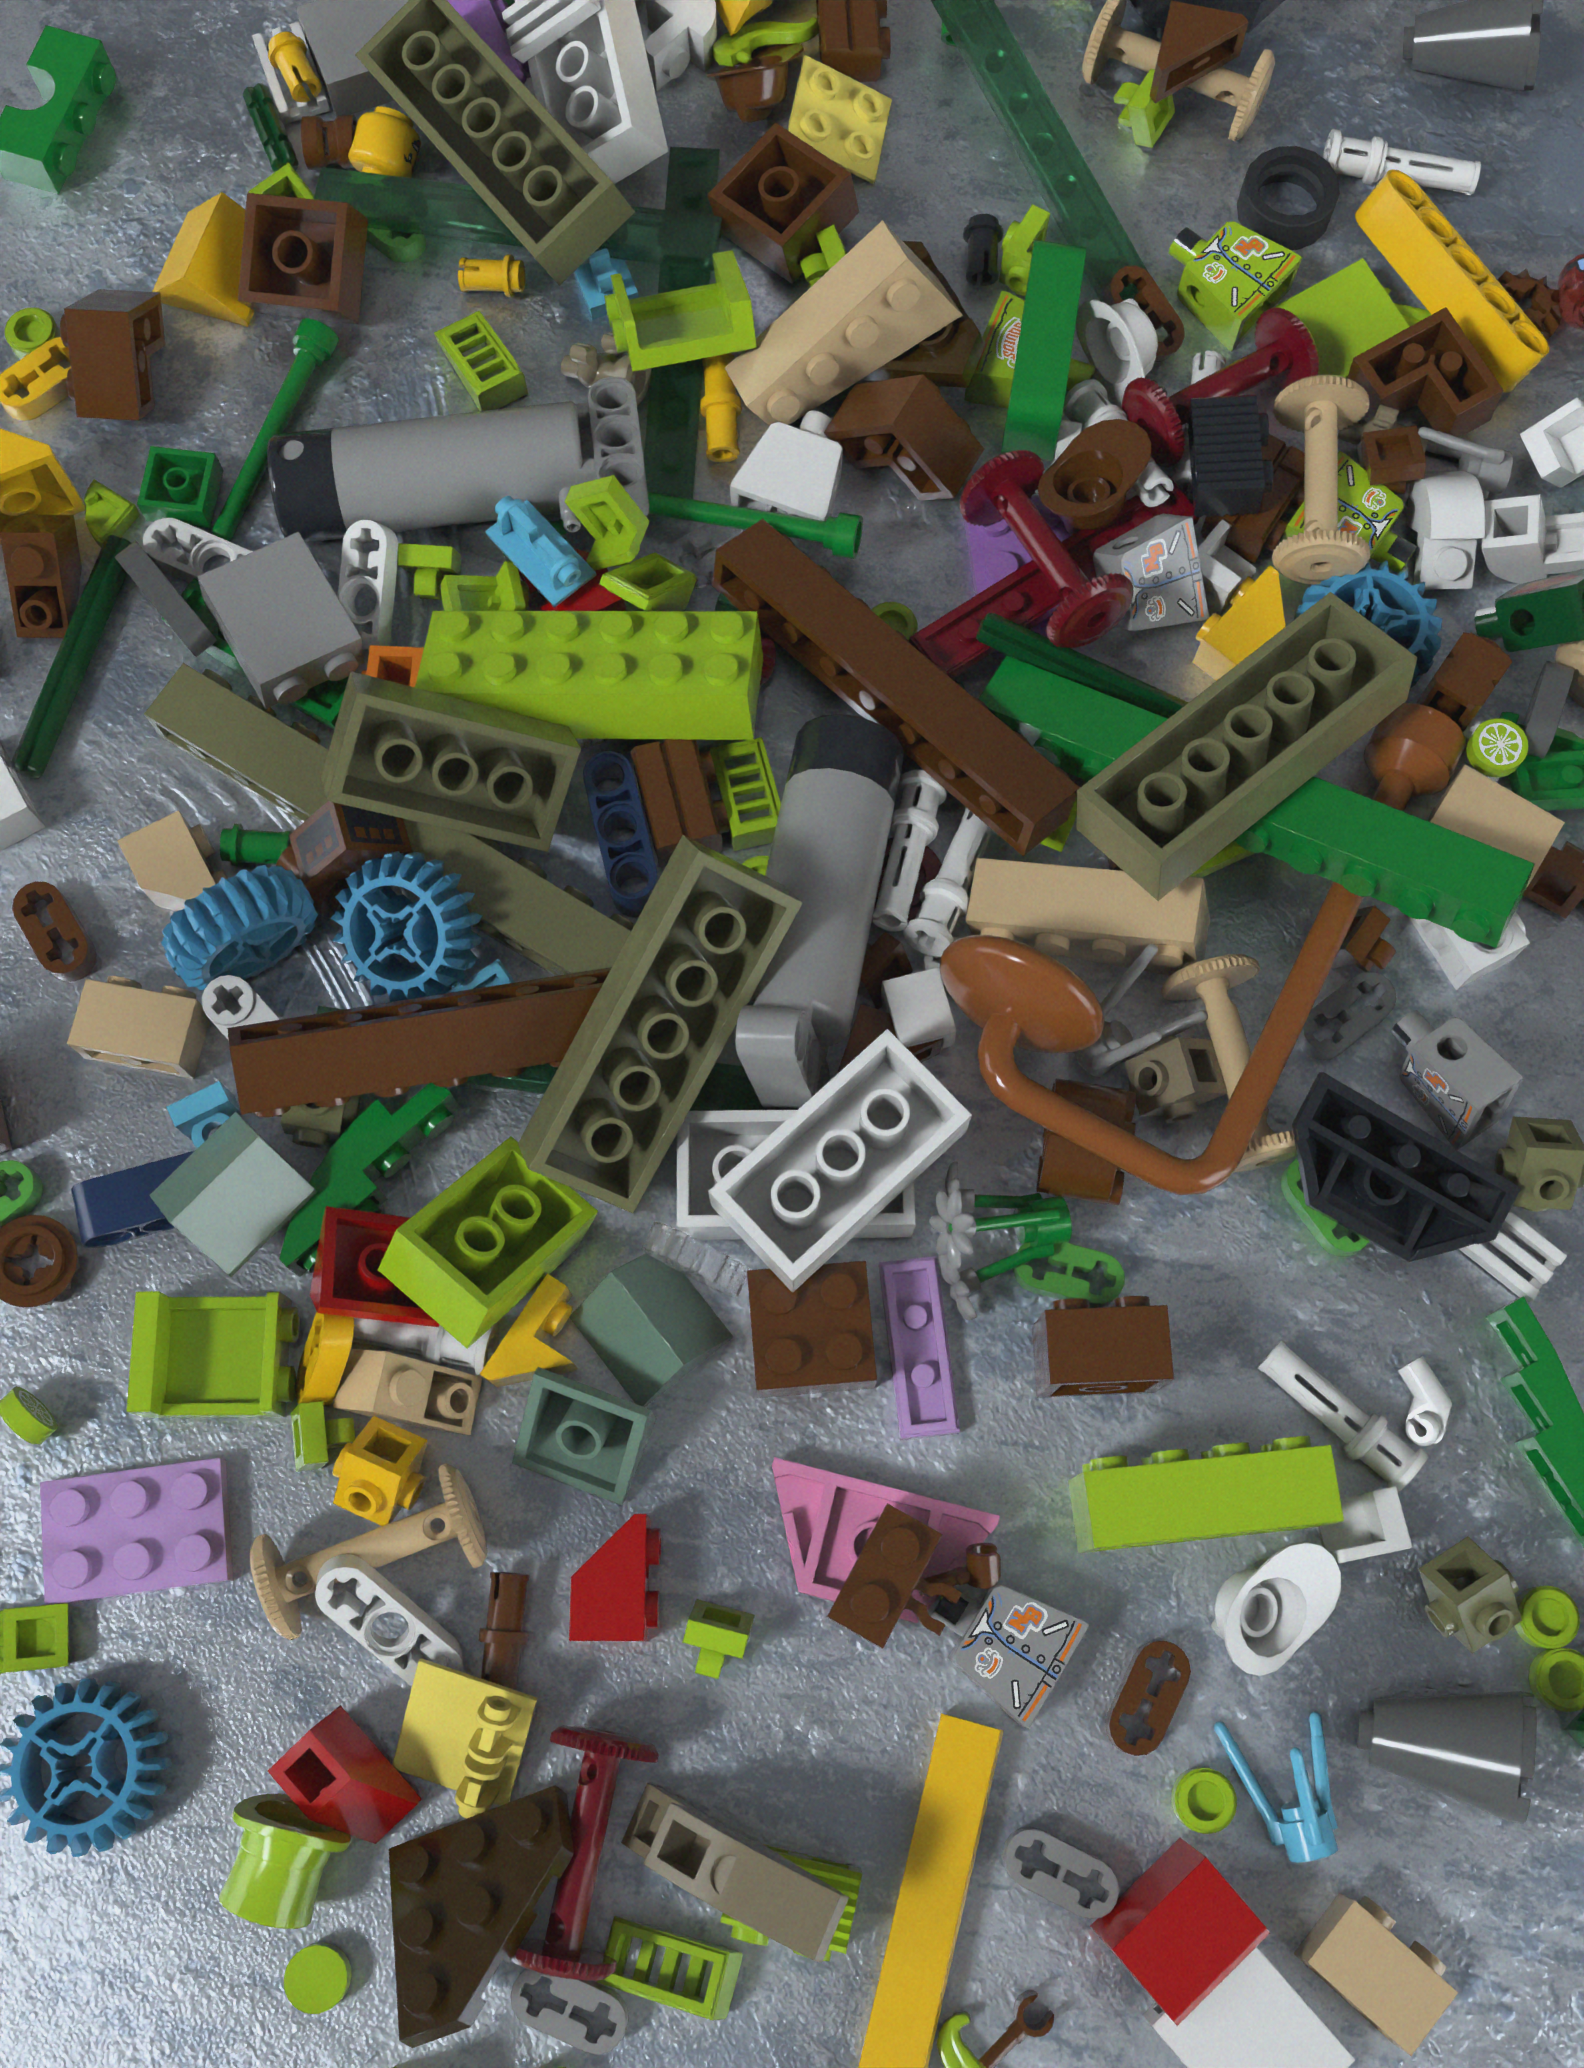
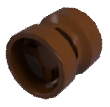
(327, 141)

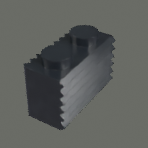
(1227, 455)

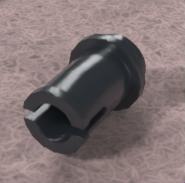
(983, 236)

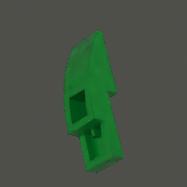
(368, 1149)

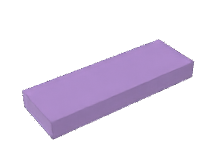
(918, 1348)

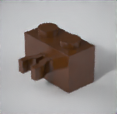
(885, 1578)

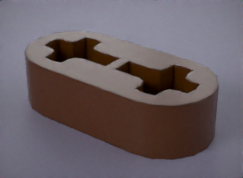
(1152, 302)
(44, 937)
(1161, 1704)

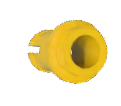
(289, 56)
(492, 275)

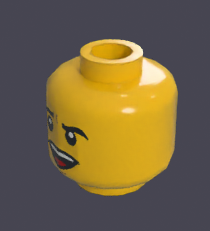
(385, 143)

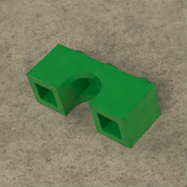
(43, 143)

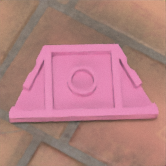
(834, 1514)

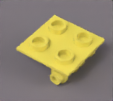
(840, 118)
(464, 1735)

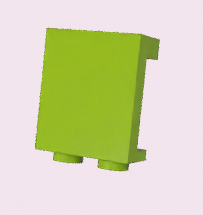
(685, 321)
(211, 1356)

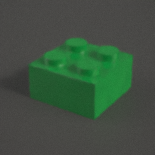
(180, 486)

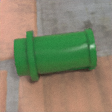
(252, 845)

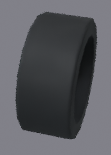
(1296, 167)

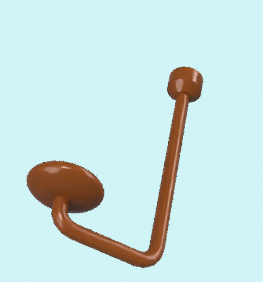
(1044, 1007)

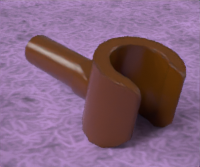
(981, 1568)
(1017, 2031)

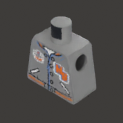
(1163, 569)
(1455, 1076)
(1011, 1647)

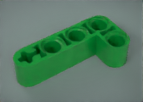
(1044, 349)

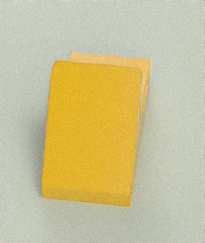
(523, 1347)

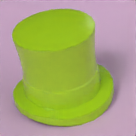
(278, 1862)

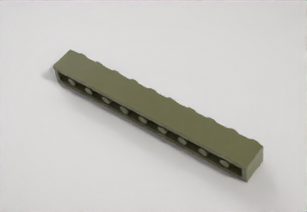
(285, 769)

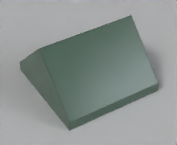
(232, 1194)
(649, 1326)
(582, 1436)

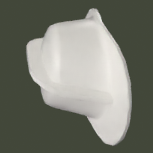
(1117, 342)
(1276, 1607)

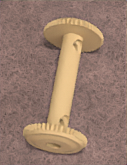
(1114, 42)
(1319, 409)
(1211, 982)
(378, 1547)

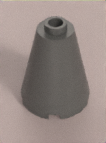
(1479, 42)
(1458, 1745)

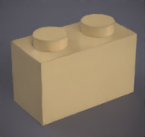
(139, 1026)
(1377, 1973)

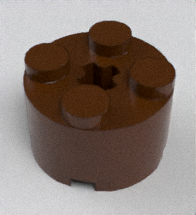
(1073, 1171)

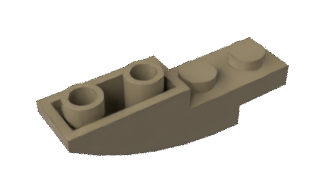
(734, 1873)

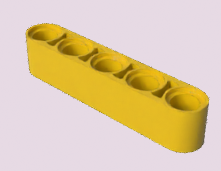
(1450, 275)

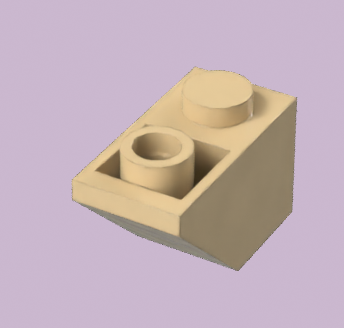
(171, 860)
(408, 1391)

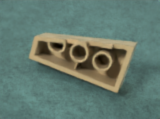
(842, 329)
(1089, 913)

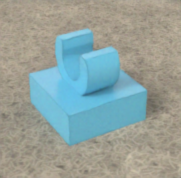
(596, 282)
(203, 1112)

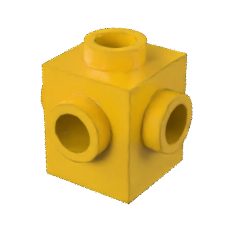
(380, 1472)

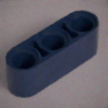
(616, 810)
(119, 1204)

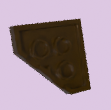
(945, 356)
(466, 1906)

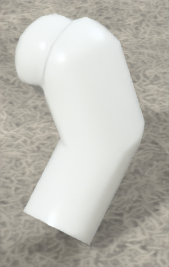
(1429, 1406)

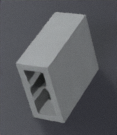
(334, 35)
(282, 620)

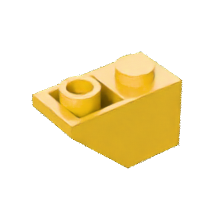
(1245, 627)

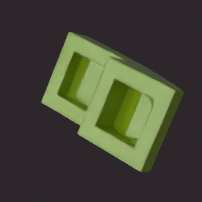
(34, 1638)

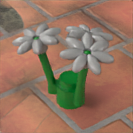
(1035, 1222)

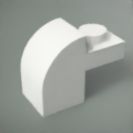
(680, 35)
(1449, 519)
(1528, 545)

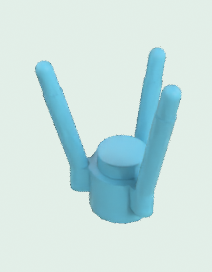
(1306, 1822)

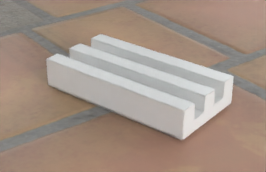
(528, 14)
(302, 109)
(1532, 1241)

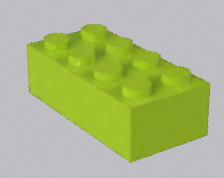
(1204, 1498)

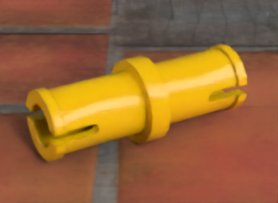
(720, 409)

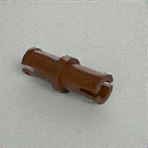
(504, 1628)

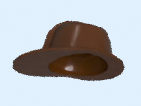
(759, 85)
(1095, 474)

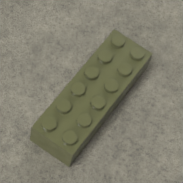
(496, 134)
(1244, 745)
(658, 1025)

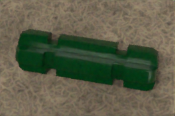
(269, 127)

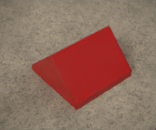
(347, 1269)
(1180, 1930)

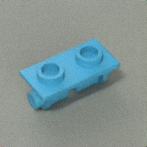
(538, 550)

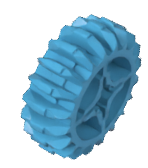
(1391, 606)
(379, 919)
(239, 926)
(41, 1741)

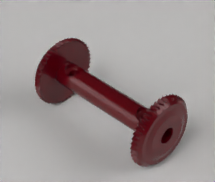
(1282, 354)
(1004, 492)
(562, 1949)

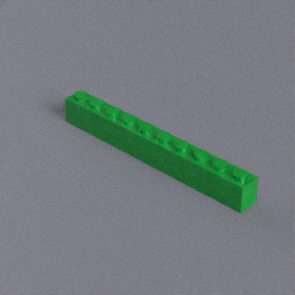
(1315, 829)

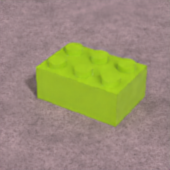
(486, 1242)

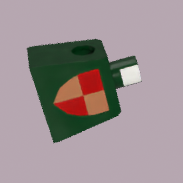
(1536, 613)

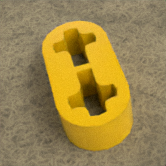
(38, 376)
(324, 1358)

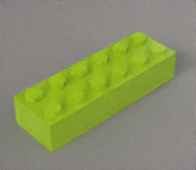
(604, 669)

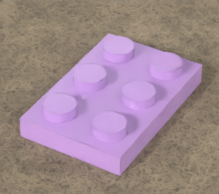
(136, 1531)

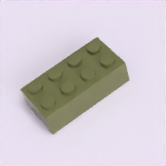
(449, 762)

